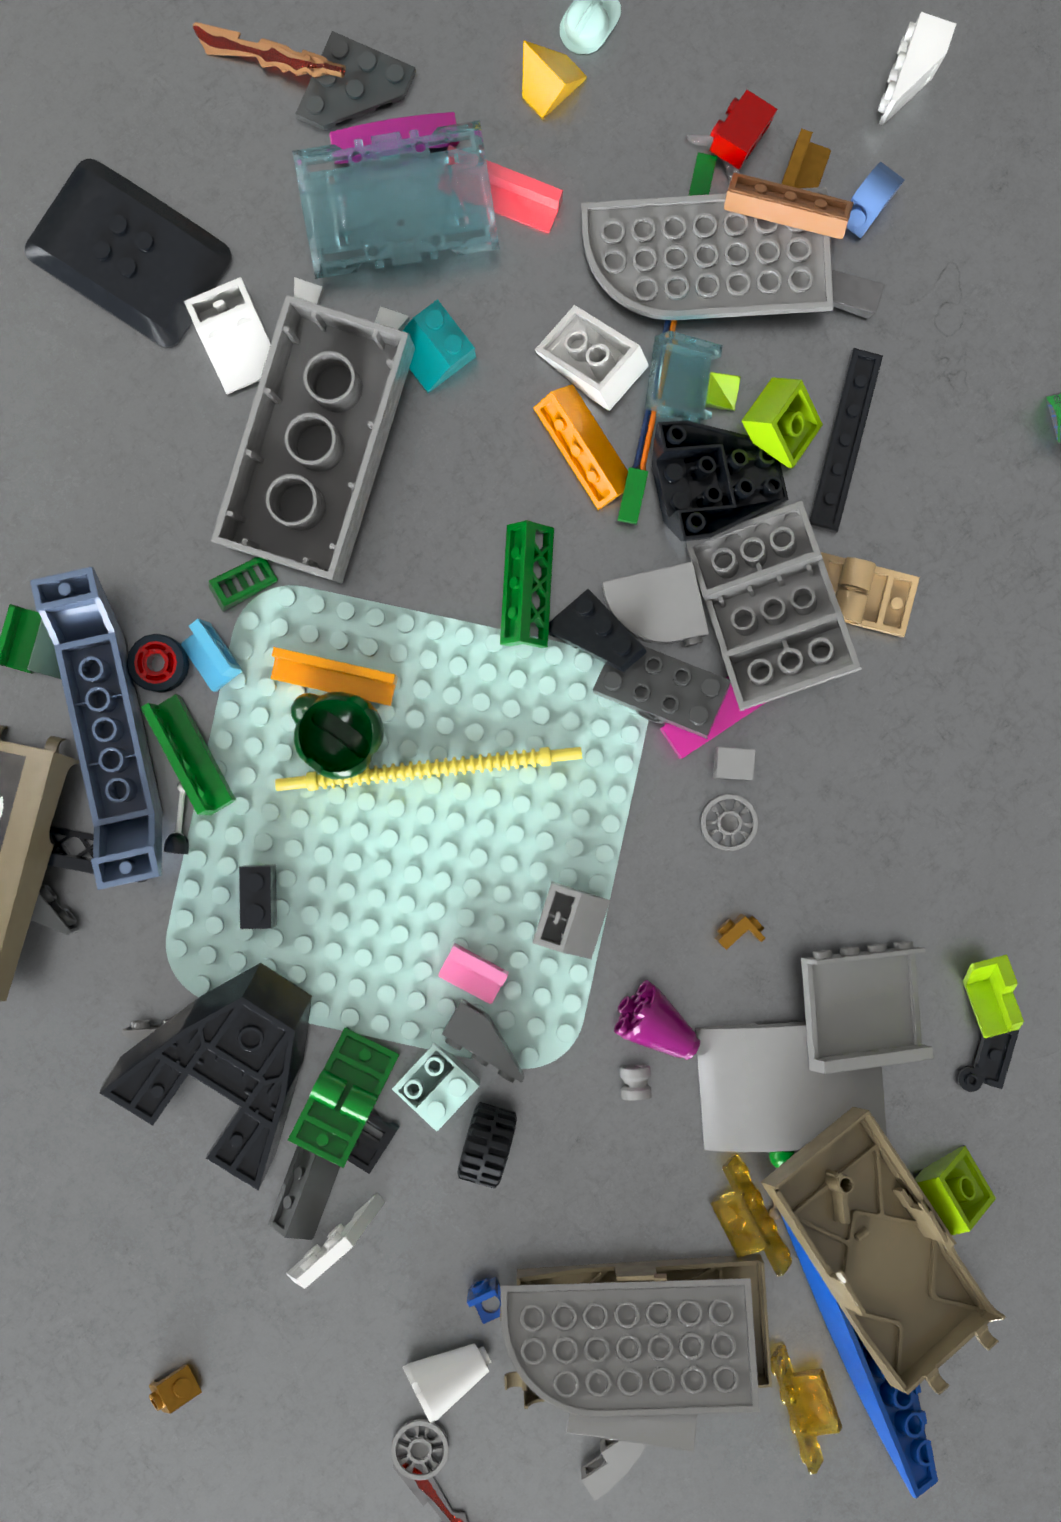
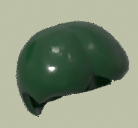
(336, 733)

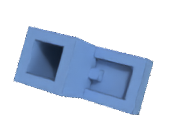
(872, 198)

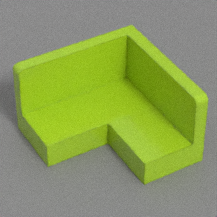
(991, 995)

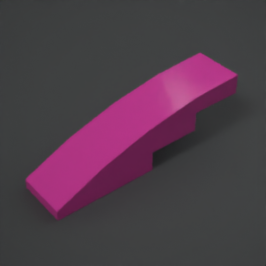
(425, 124)

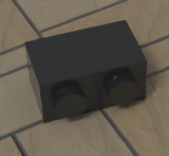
(257, 896)

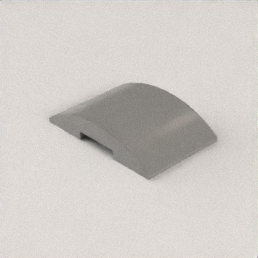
(773, 606)
(765, 1096)

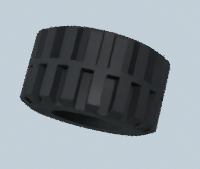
(487, 1145)

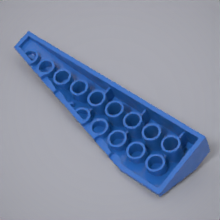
(892, 1412)

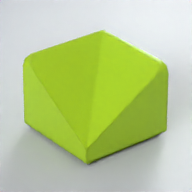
(722, 391)

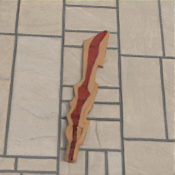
(269, 53)

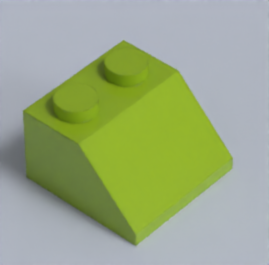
(783, 420)
(956, 1190)

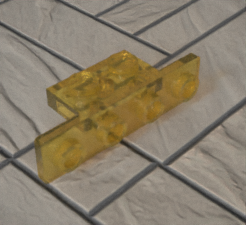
(747, 1220)
(808, 1405)

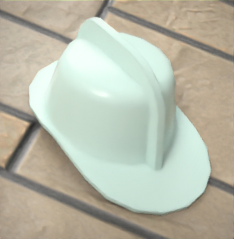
(588, 24)

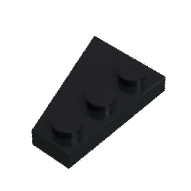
(597, 631)

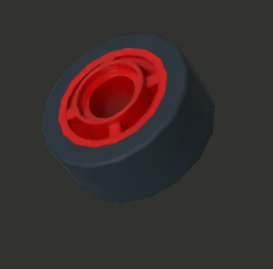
(141, 658)

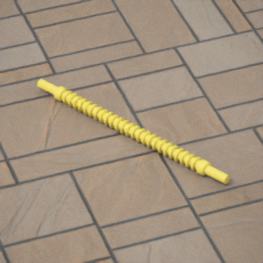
(544, 756)

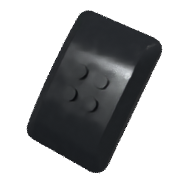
(127, 252)

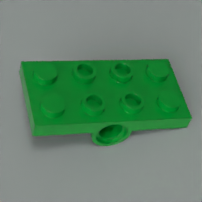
(343, 1097)

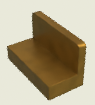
(806, 163)

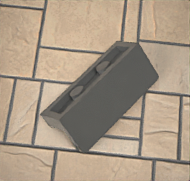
(303, 1195)

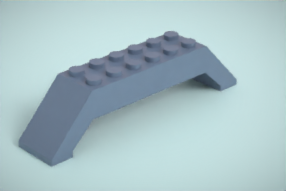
(104, 726)

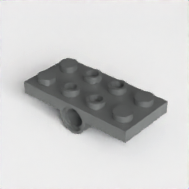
(666, 691)

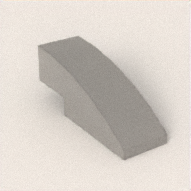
(610, 1467)

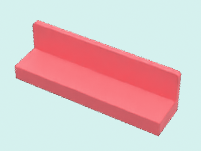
(522, 197)

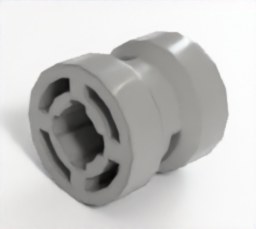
(635, 1082)

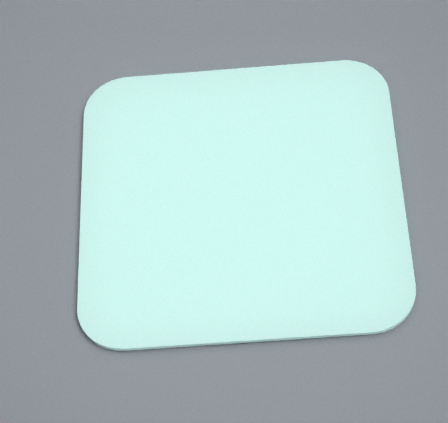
(402, 870)

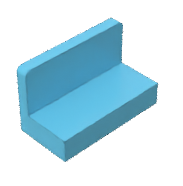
(210, 655)

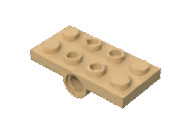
(872, 594)

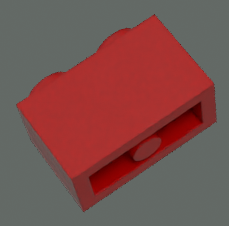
(742, 129)

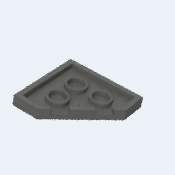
(368, 83)

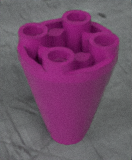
(655, 1023)

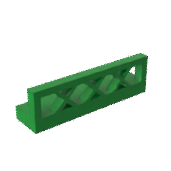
(522, 582)
(189, 755)

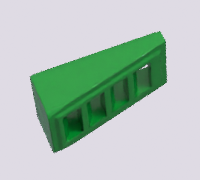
(247, 592)

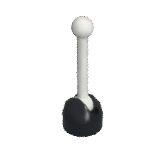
(177, 842)

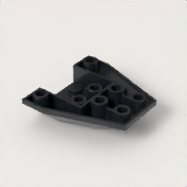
(711, 479)

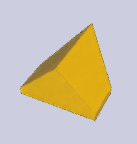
(548, 78)

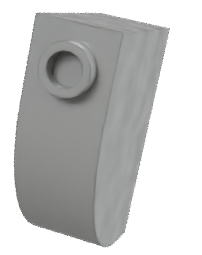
(659, 605)

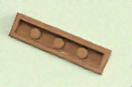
(788, 205)

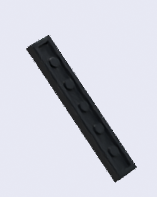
(845, 440)

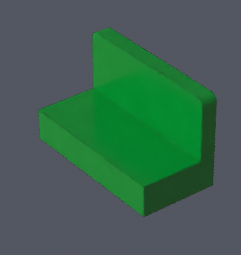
(18, 637)

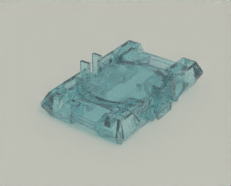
(392, 186)

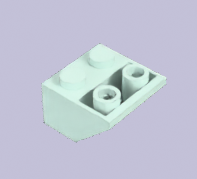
(437, 1086)

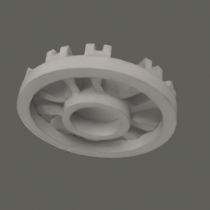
(729, 822)
(419, 1449)

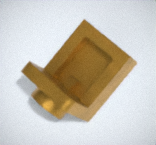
(731, 930)
(174, 1390)

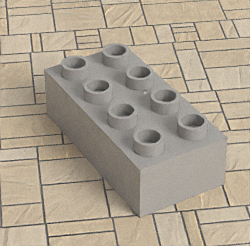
(314, 439)

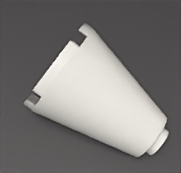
(446, 1377)

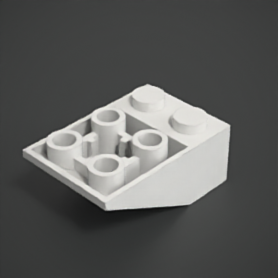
(917, 61)
(231, 333)

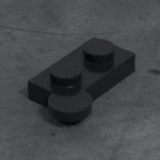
(990, 1062)

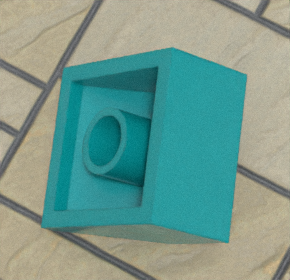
(439, 346)

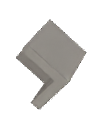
(734, 763)

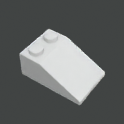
(593, 357)

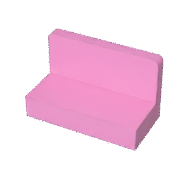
(473, 973)

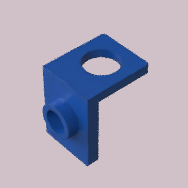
(482, 1291)

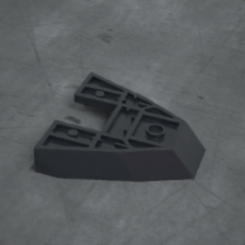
(239, 1042)

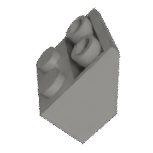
(570, 921)

